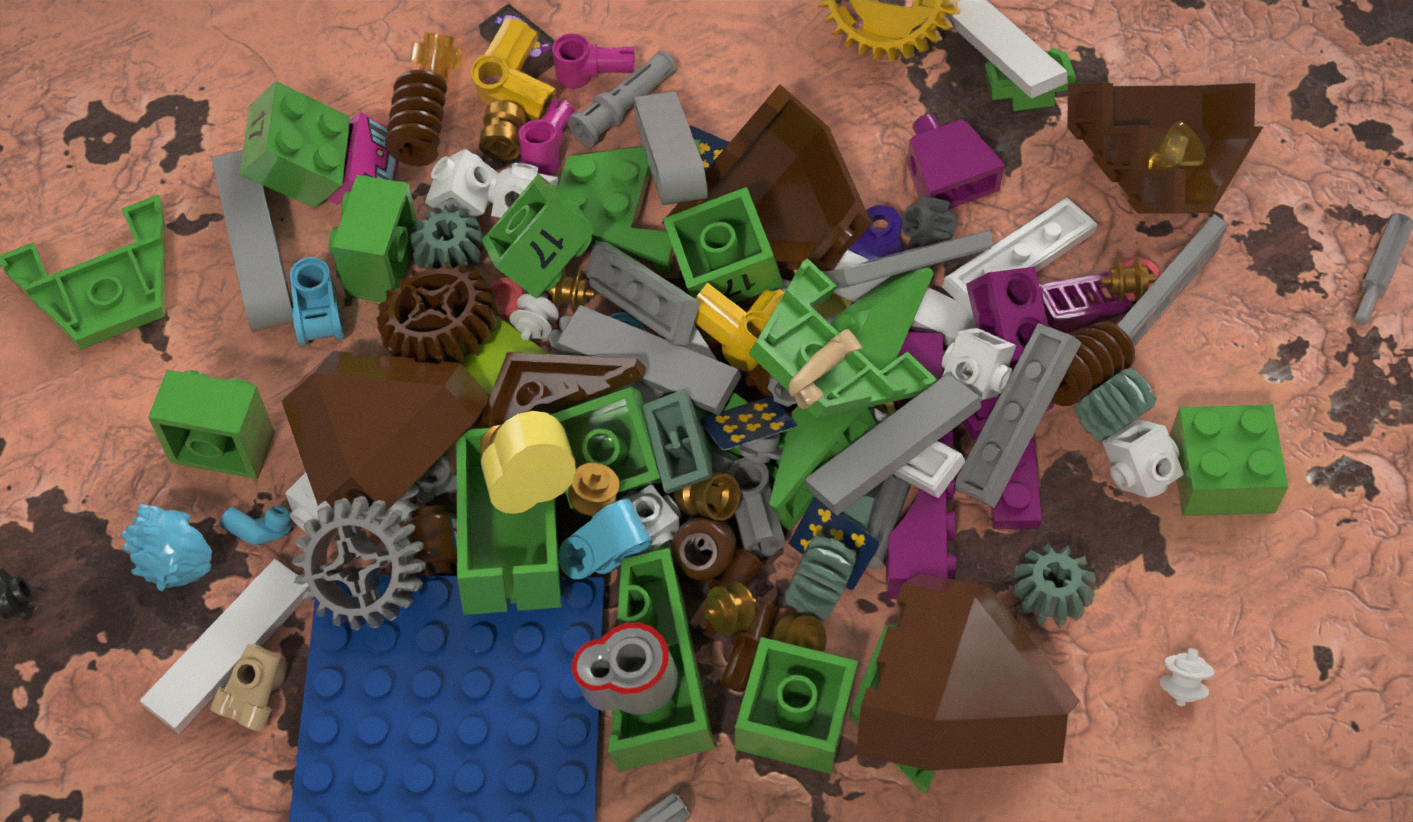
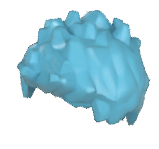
(166, 547)

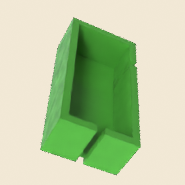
(500, 553)

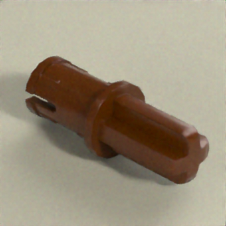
(741, 570)
(746, 645)

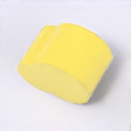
(528, 462)

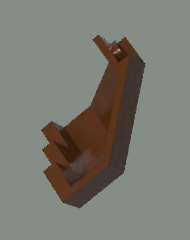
(1128, 121)
(794, 183)
(378, 422)
(962, 685)

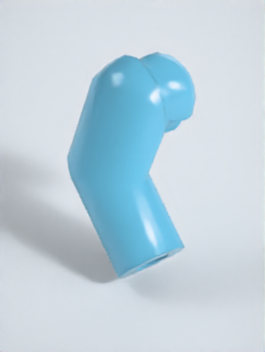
(257, 531)

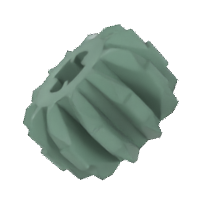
(447, 239)
(1115, 404)
(820, 577)
(1054, 585)

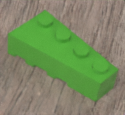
(681, 727)

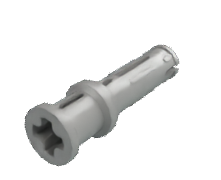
(610, 107)

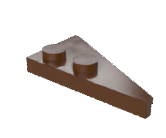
(554, 383)

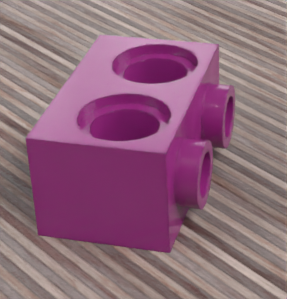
(1006, 317)

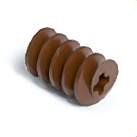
(416, 117)
(1102, 355)

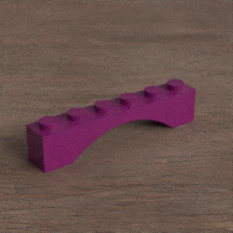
(923, 534)

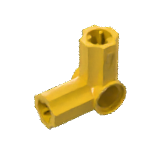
(506, 58)
(734, 326)

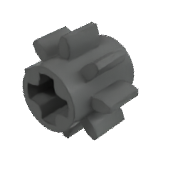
(928, 221)

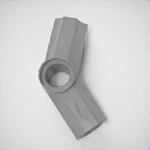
(755, 518)

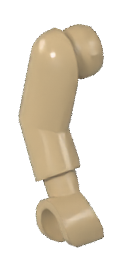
(824, 360)

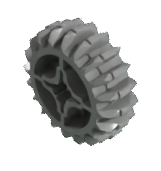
(352, 544)

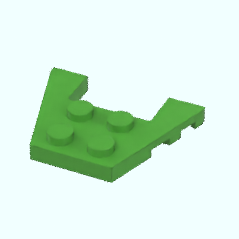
(610, 195)
(105, 292)
(799, 331)

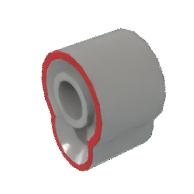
(626, 670)

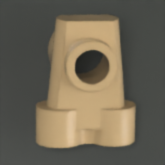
(245, 696)

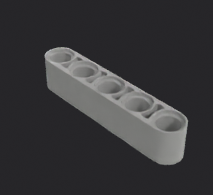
(670, 148)
(253, 245)

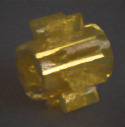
(437, 54)

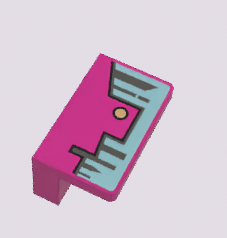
(365, 154)

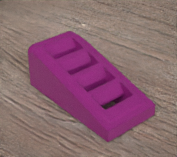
(1087, 314)

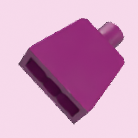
(952, 162)

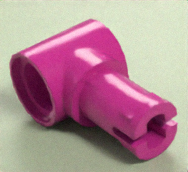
(579, 61)
(542, 138)

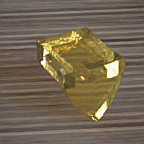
(1177, 148)

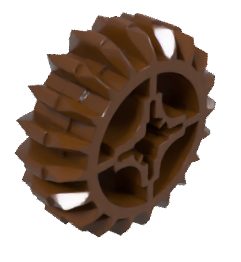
(438, 315)

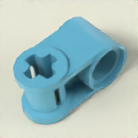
(315, 308)
(604, 541)

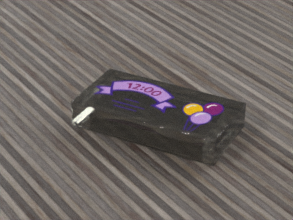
(541, 55)

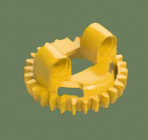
(890, 26)

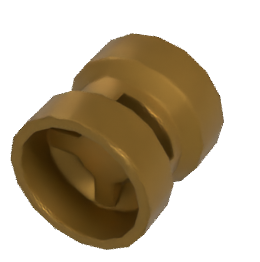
(500, 136)
(712, 498)

